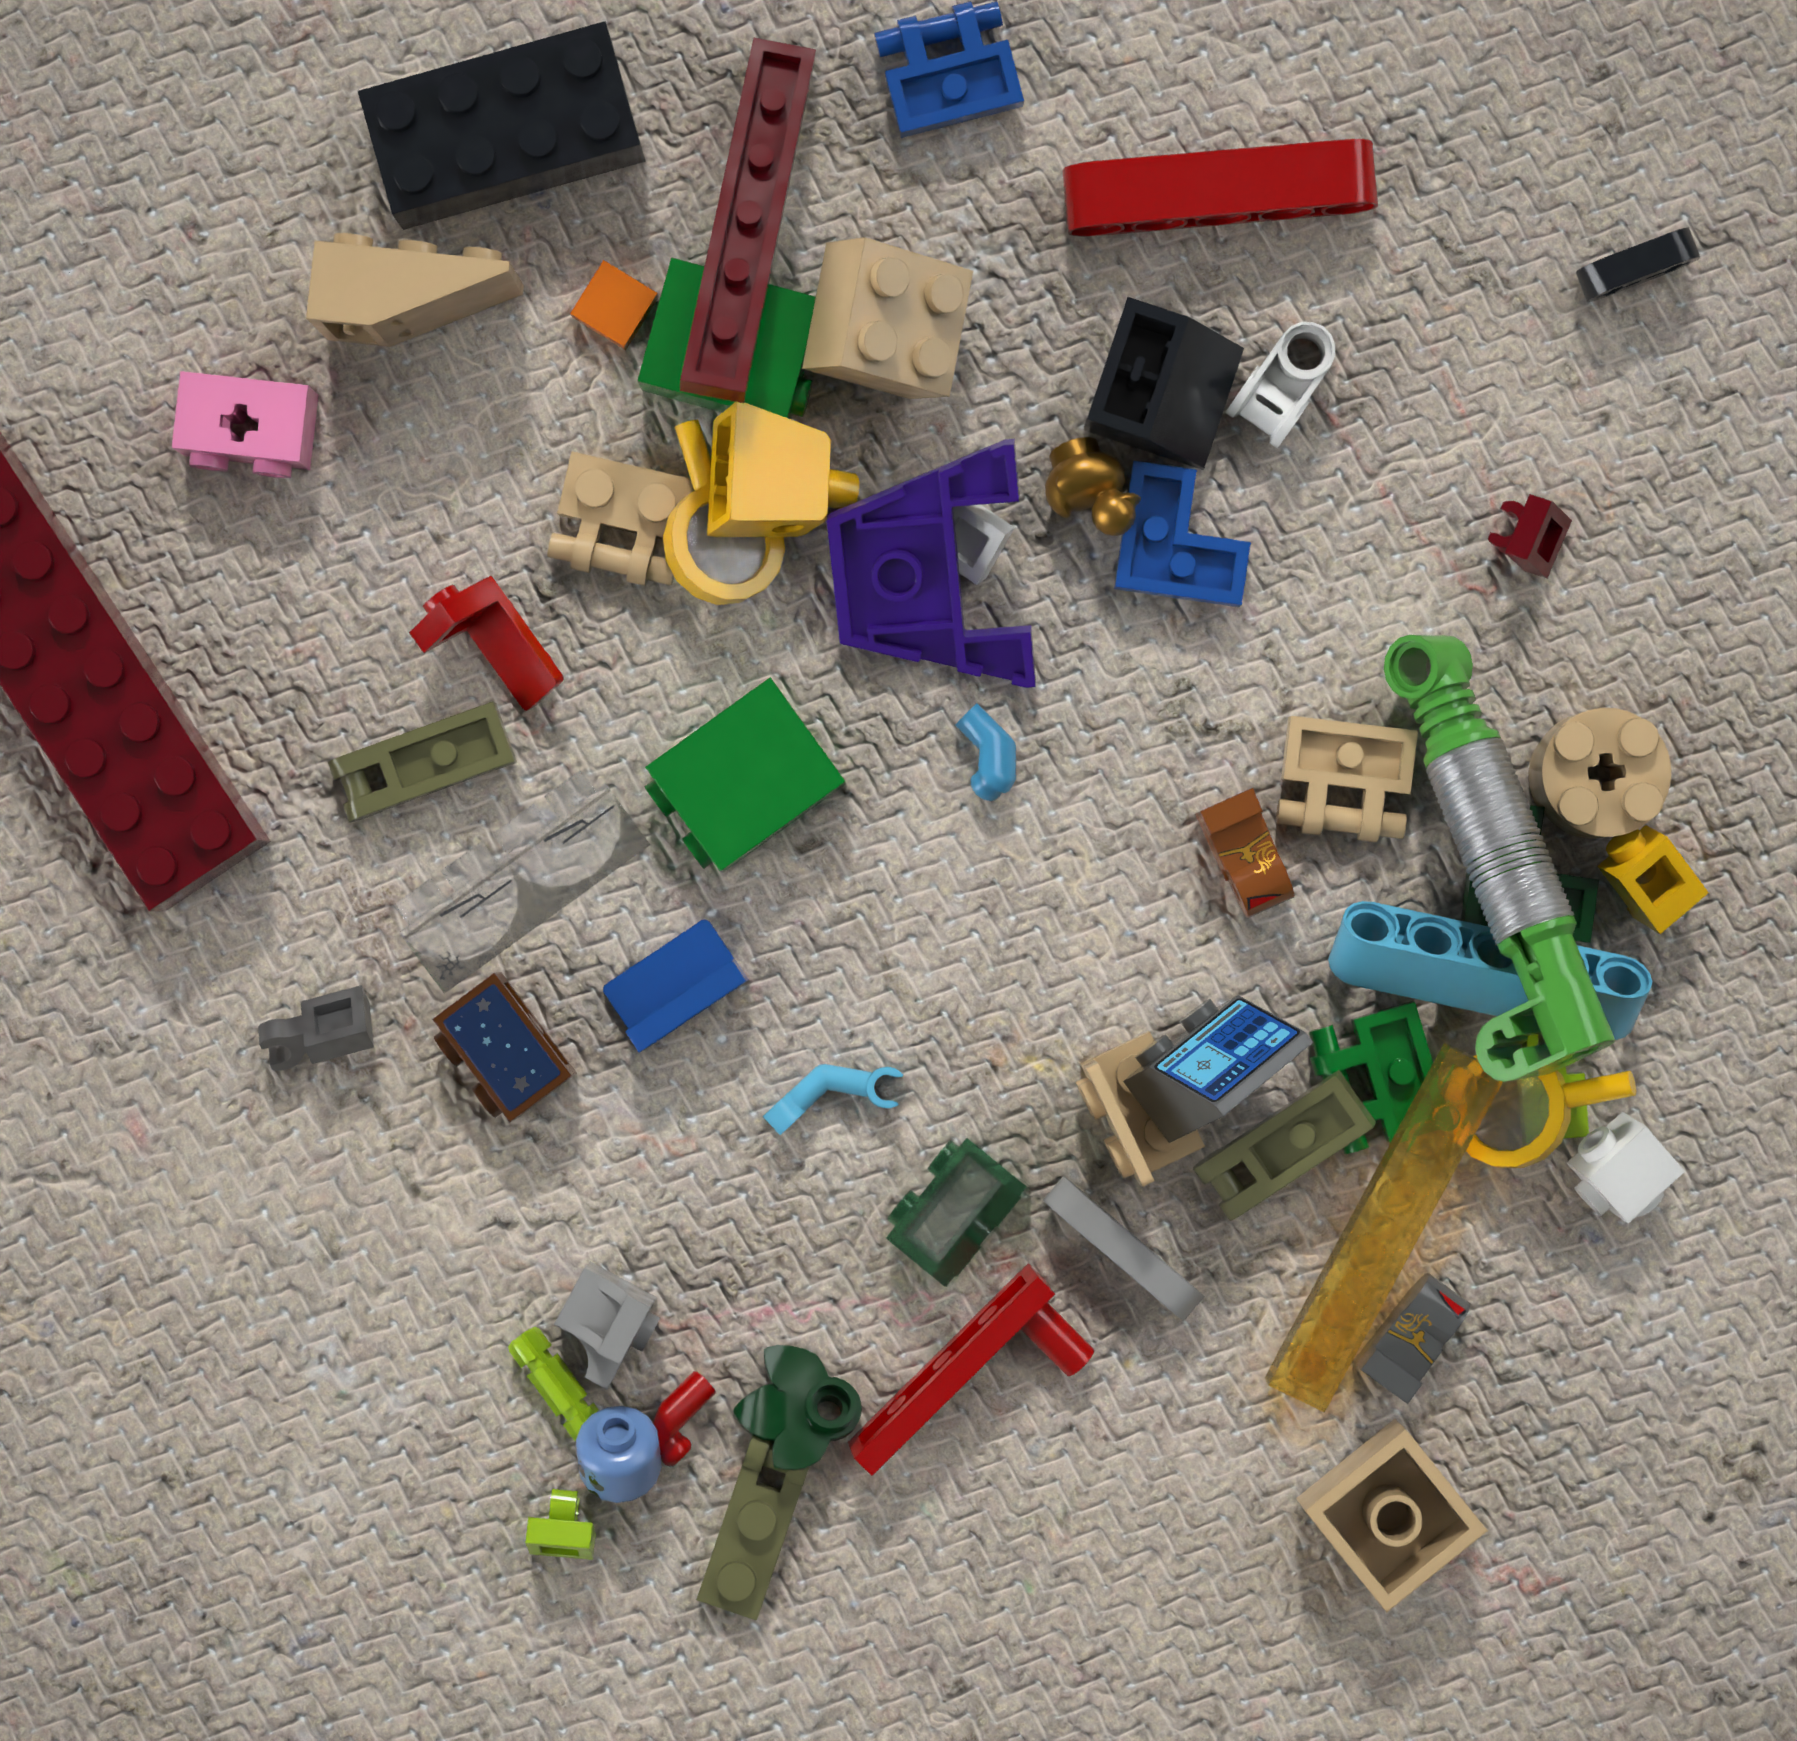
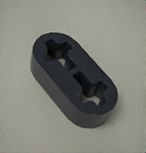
(1638, 264)

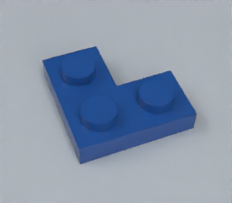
(1162, 556)

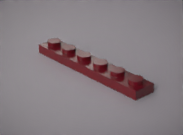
(748, 221)

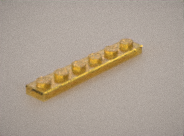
(1383, 1228)

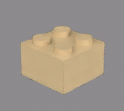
(887, 319)
(1391, 1515)

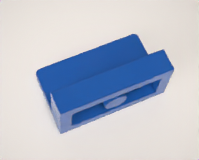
(674, 984)

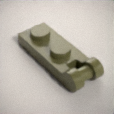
(424, 760)
(1286, 1144)
(750, 1535)

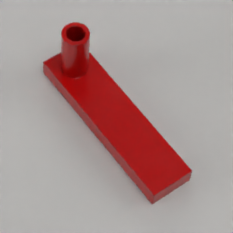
(1016, 1307)

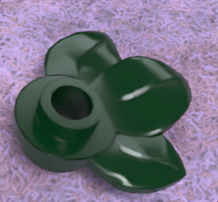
(788, 1408)

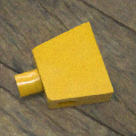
(771, 476)

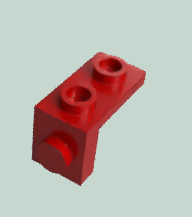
(497, 632)

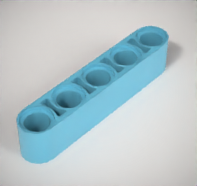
(1462, 966)

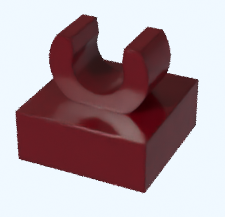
(1536, 536)

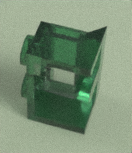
(955, 1211)

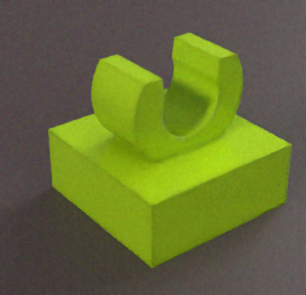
(561, 1533)

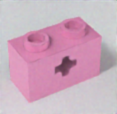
(213, 403)

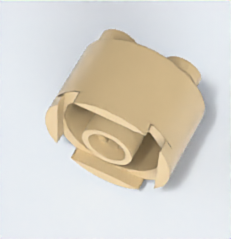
(1620, 742)

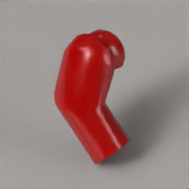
(676, 1412)

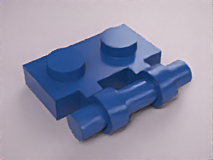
(952, 86)

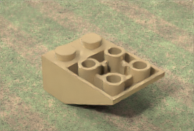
(402, 292)

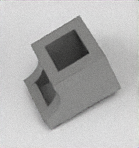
(608, 1320)

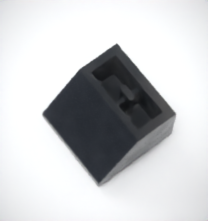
(1164, 384)

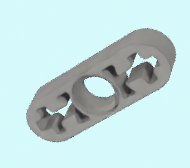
(1123, 1248)

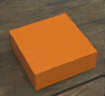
(614, 305)

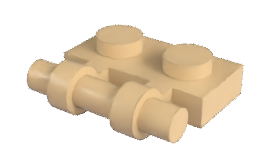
(619, 498)
(1346, 757)

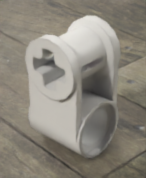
(1282, 384)

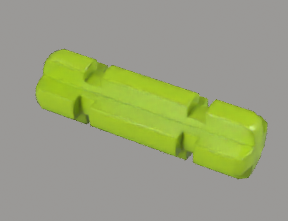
(552, 1379)

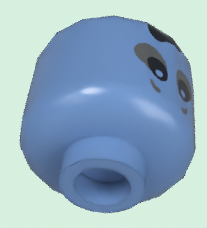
(618, 1454)

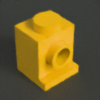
(1651, 877)

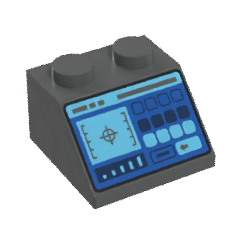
(1212, 1064)

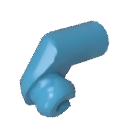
(996, 753)

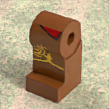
(1246, 852)

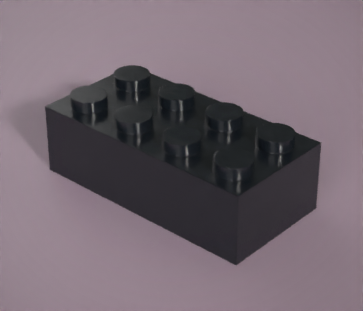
(501, 126)

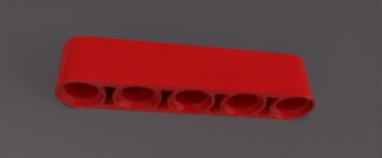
(1220, 187)

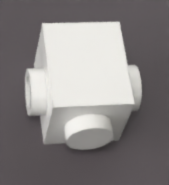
(1623, 1169)

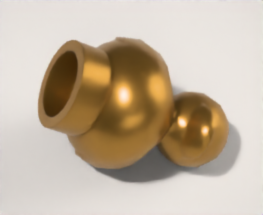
(1090, 479)

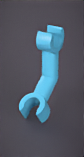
(819, 1081)

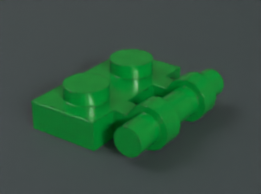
(1394, 1059)

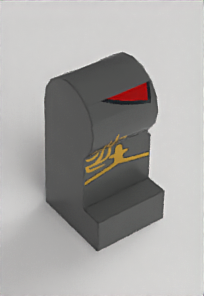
(1413, 1337)

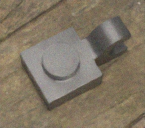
(325, 1030)

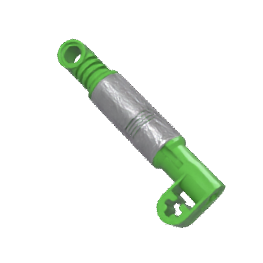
(1498, 848)

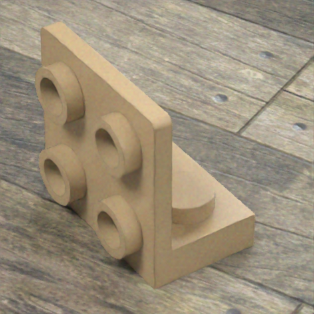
(1137, 1142)

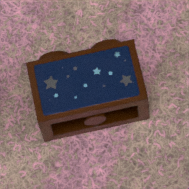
(502, 1048)

